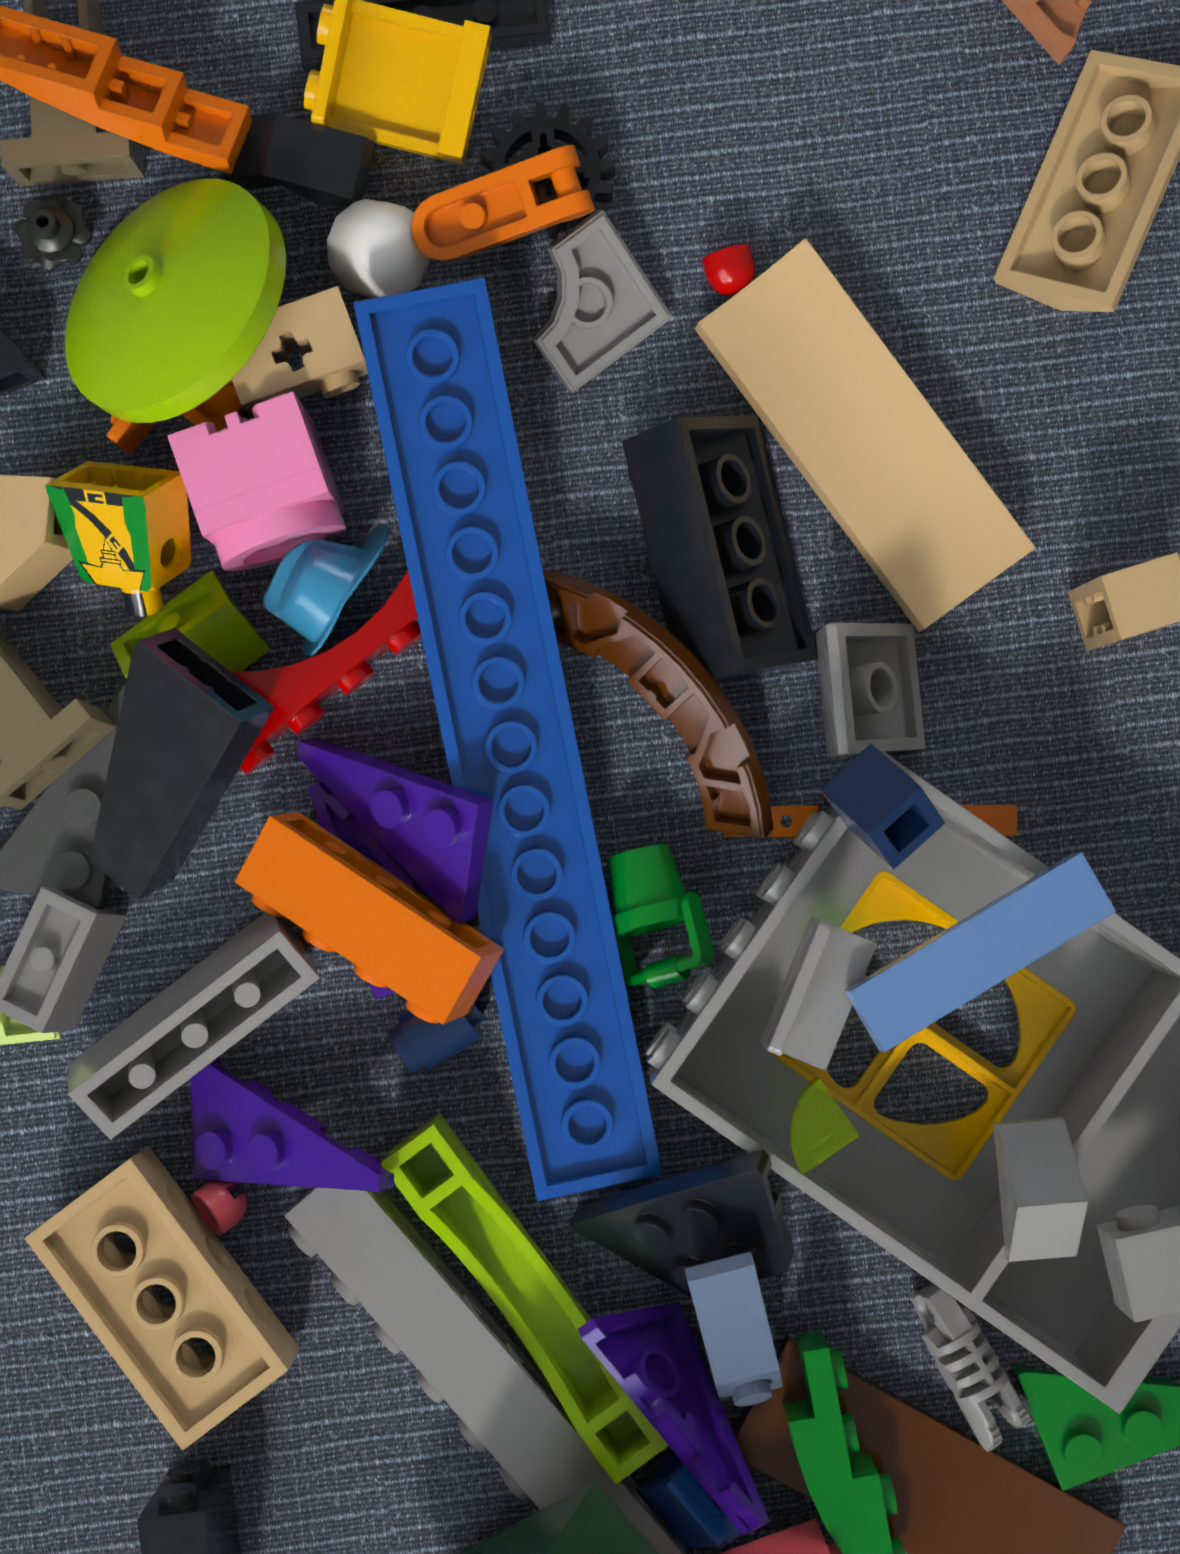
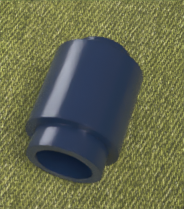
(431, 1044)

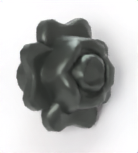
(52, 232)

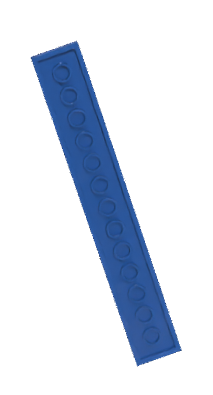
(509, 733)

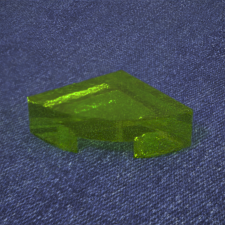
(817, 1127)

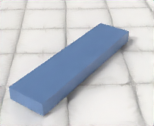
(980, 951)

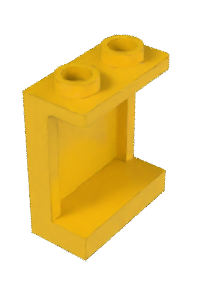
(399, 78)

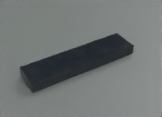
(511, 21)

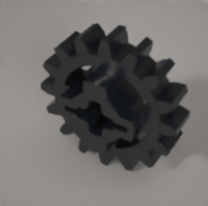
(542, 133)

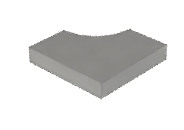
(600, 303)

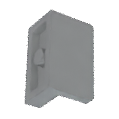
(56, 961)
(813, 997)

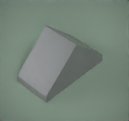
(1039, 1189)

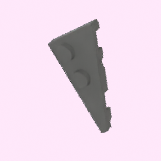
(59, 831)

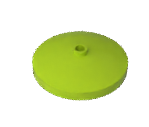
(175, 301)

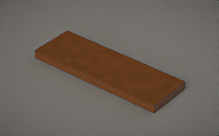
(943, 1481)

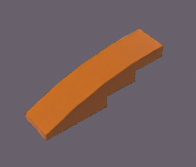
(117, 93)

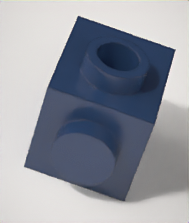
(882, 806)

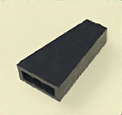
(171, 759)

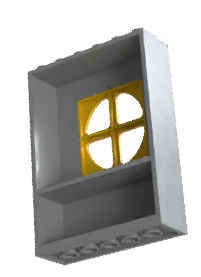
(1090, 1049)

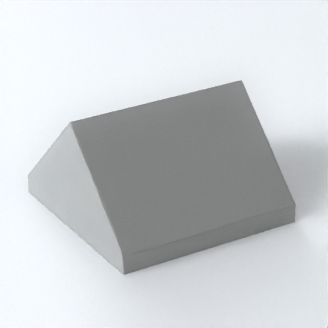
(869, 688)

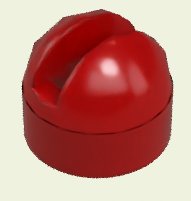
(730, 269)

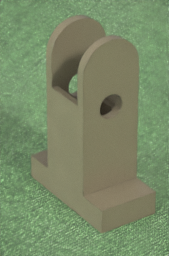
(63, 145)
(36, 734)

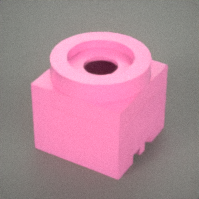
(259, 483)

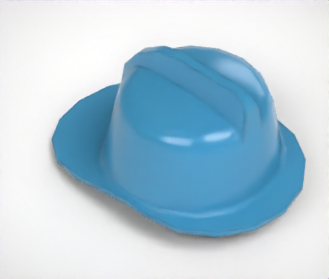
(316, 583)

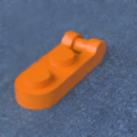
(500, 207)

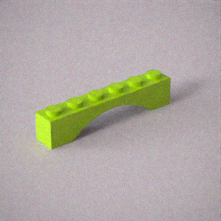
(488, 1238)

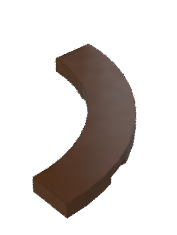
(677, 689)

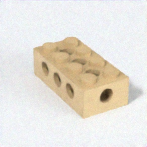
(140, 1330)

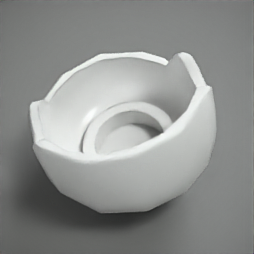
(375, 249)

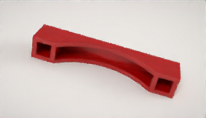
(304, 686)

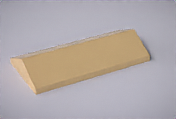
(1097, 186)

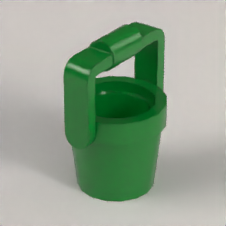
(650, 899)

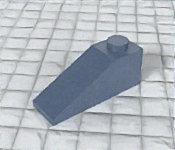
(735, 1329)

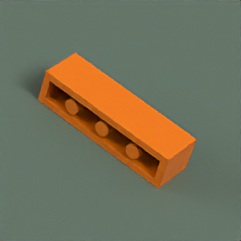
(368, 917)

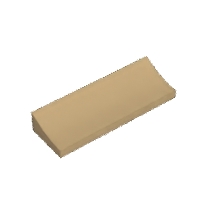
(863, 436)

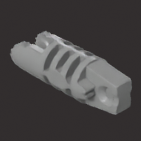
(968, 1364)

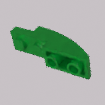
(843, 1487)

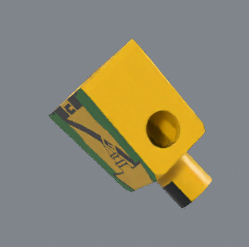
(125, 528)

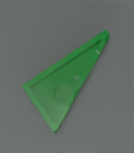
(1087, 1436)

